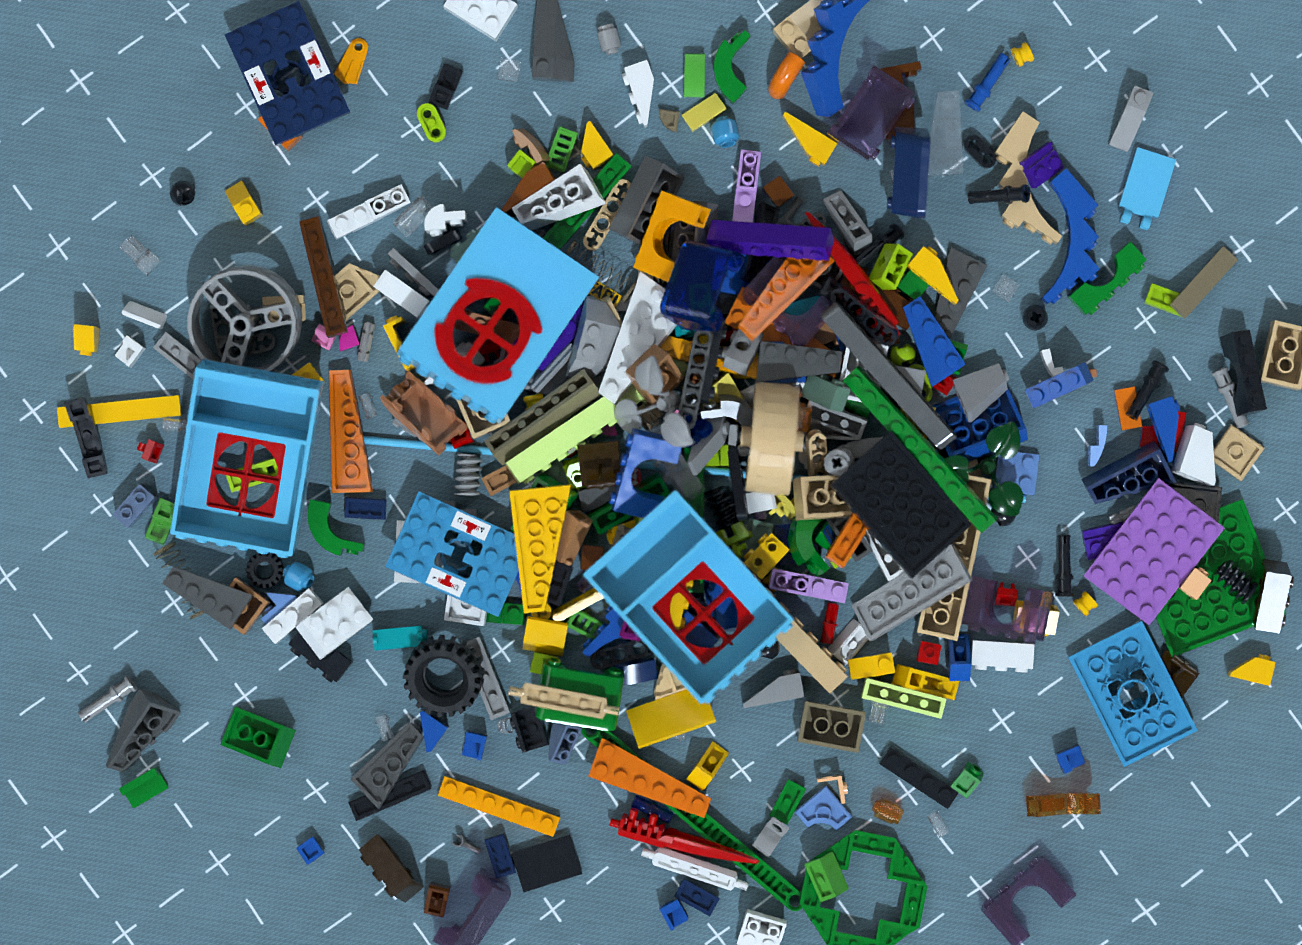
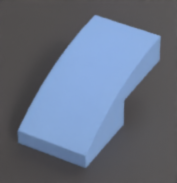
(1095, 452)

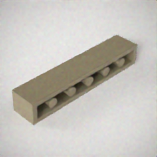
(542, 417)

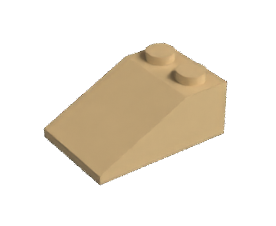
(799, 28)

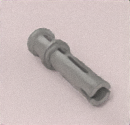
(1227, 387)
(114, 694)

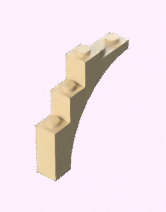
(1012, 151)

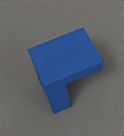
(474, 745)
(1070, 758)
(673, 913)

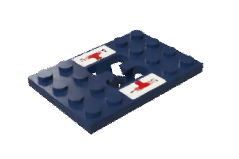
(301, 106)

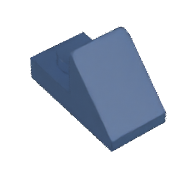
(281, 602)

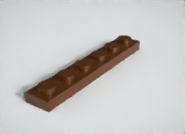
(323, 277)

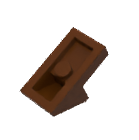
(908, 70)

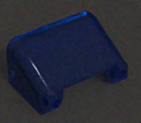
(696, 285)

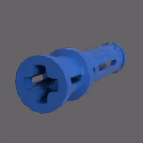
(983, 89)

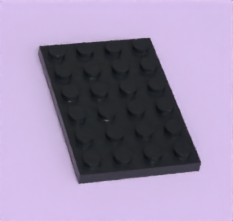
(900, 504)

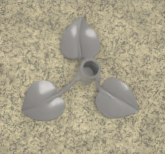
(649, 378)

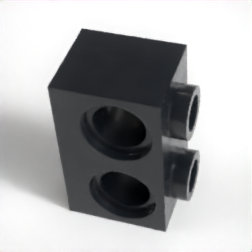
(559, 583)

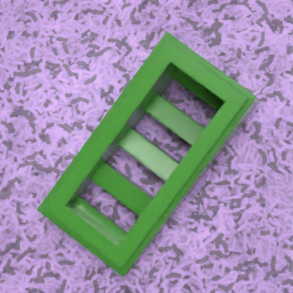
(568, 133)
(589, 618)

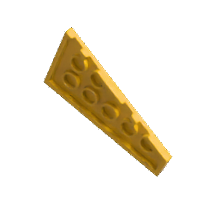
(537, 529)

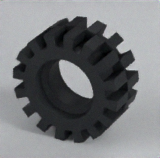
(273, 579)

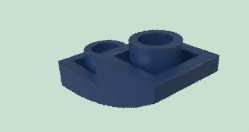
(638, 671)

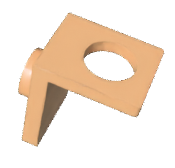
(842, 786)

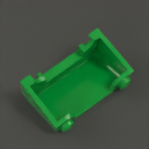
(601, 685)

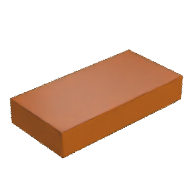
(1124, 399)

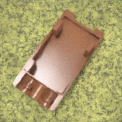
(423, 413)

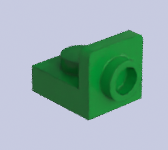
(967, 779)

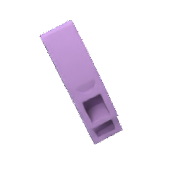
(746, 186)
(808, 585)

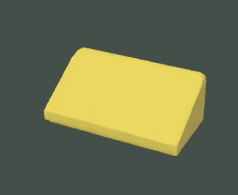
(704, 112)

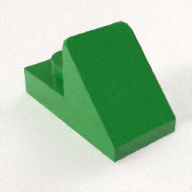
(509, 614)

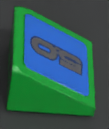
(825, 537)

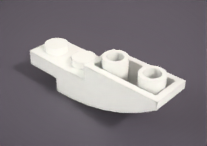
(368, 212)

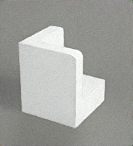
(130, 351)

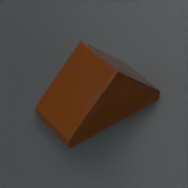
(437, 899)

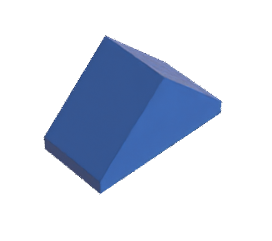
(432, 729)

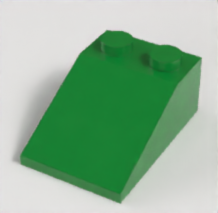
(258, 737)

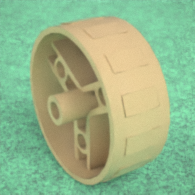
(772, 439)

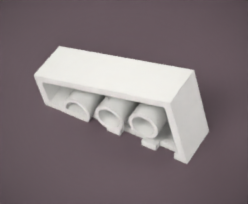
(560, 199)

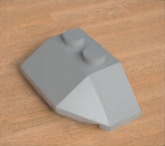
(593, 339)

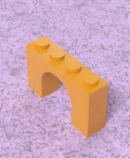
(668, 210)

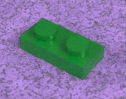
(787, 801)

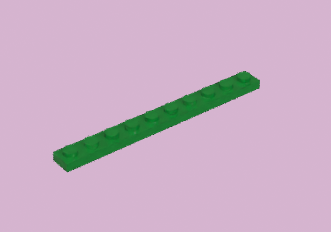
(565, 228)
(920, 449)

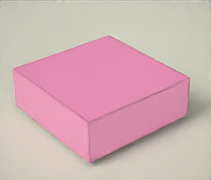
(321, 339)

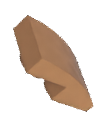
(527, 141)

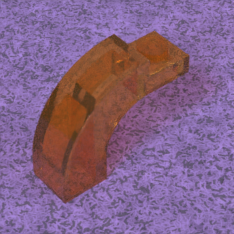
(1063, 803)

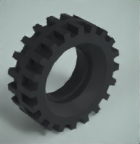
(433, 697)

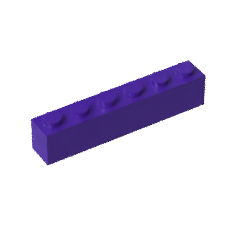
(772, 239)

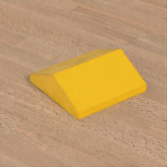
(545, 636)

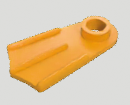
(352, 63)

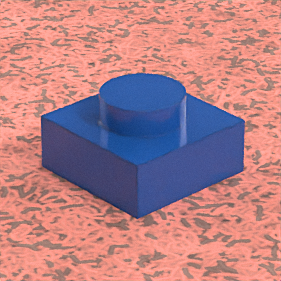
(310, 850)

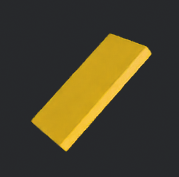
(668, 718)

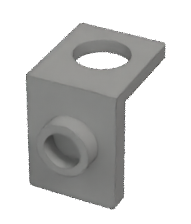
(770, 836)

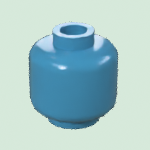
(725, 132)
(298, 576)

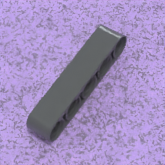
(695, 369)

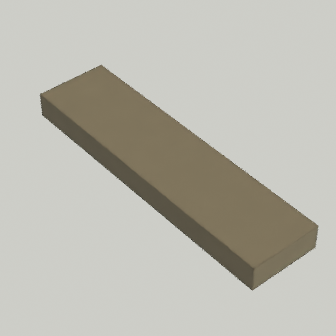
(1203, 282)

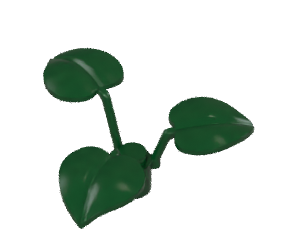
(1003, 441)

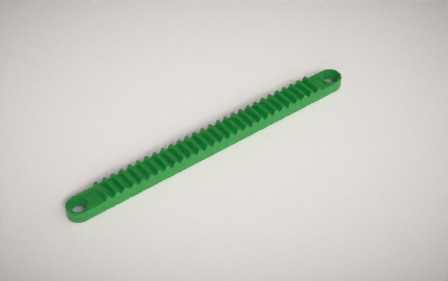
(715, 832)

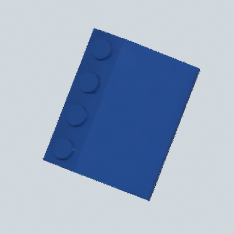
(972, 436)

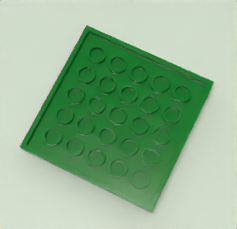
(1216, 612)

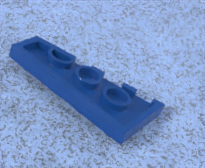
(934, 346)

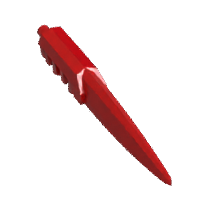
(859, 281)
(670, 838)

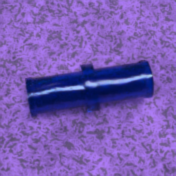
(649, 807)

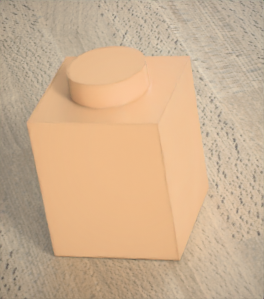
(1195, 583)

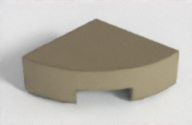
(669, 119)

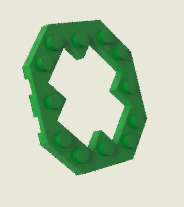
(899, 869)

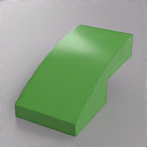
(694, 75)
(161, 522)

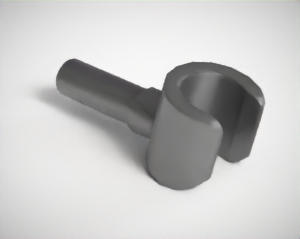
(465, 844)

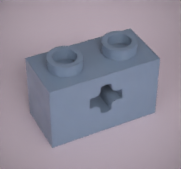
(135, 505)

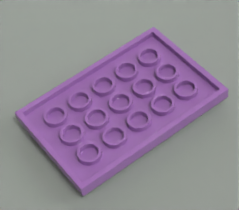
(1153, 551)

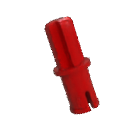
(829, 623)

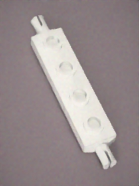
(695, 868)

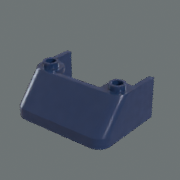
(910, 172)

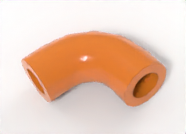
(785, 75)

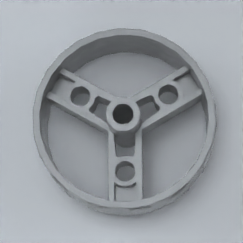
(247, 320)

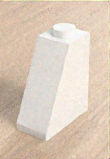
(402, 294)
(1196, 455)

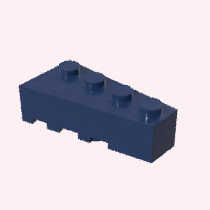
(1129, 474)

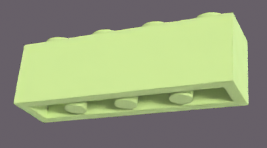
(903, 698)

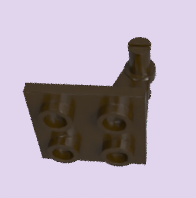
(599, 464)
(1180, 672)

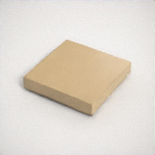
(1236, 452)

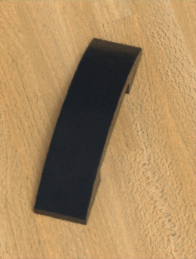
(87, 437)

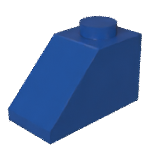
(959, 658)

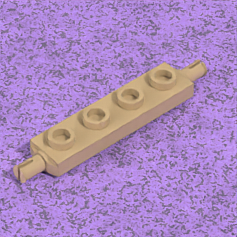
(563, 700)

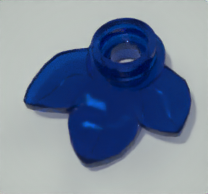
(701, 429)

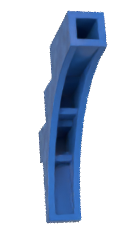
(826, 45)
(1081, 236)
(697, 636)

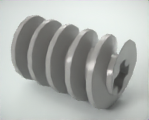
(832, 459)
(468, 475)

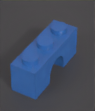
(1059, 385)

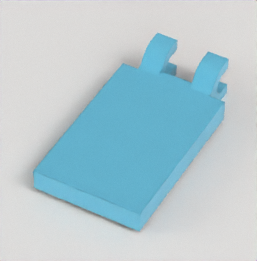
(1146, 186)

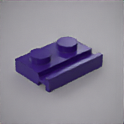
(1041, 165)
(1097, 538)

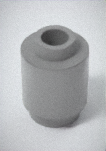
(609, 39)

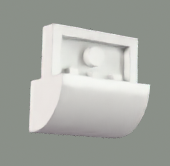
(438, 218)
(761, 929)

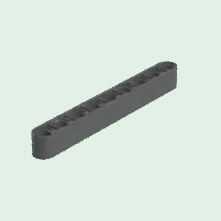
(888, 375)

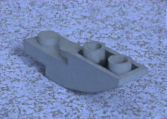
(562, 742)

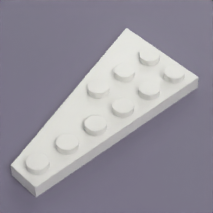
(639, 331)

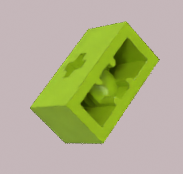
(890, 266)

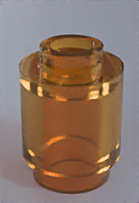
(887, 811)

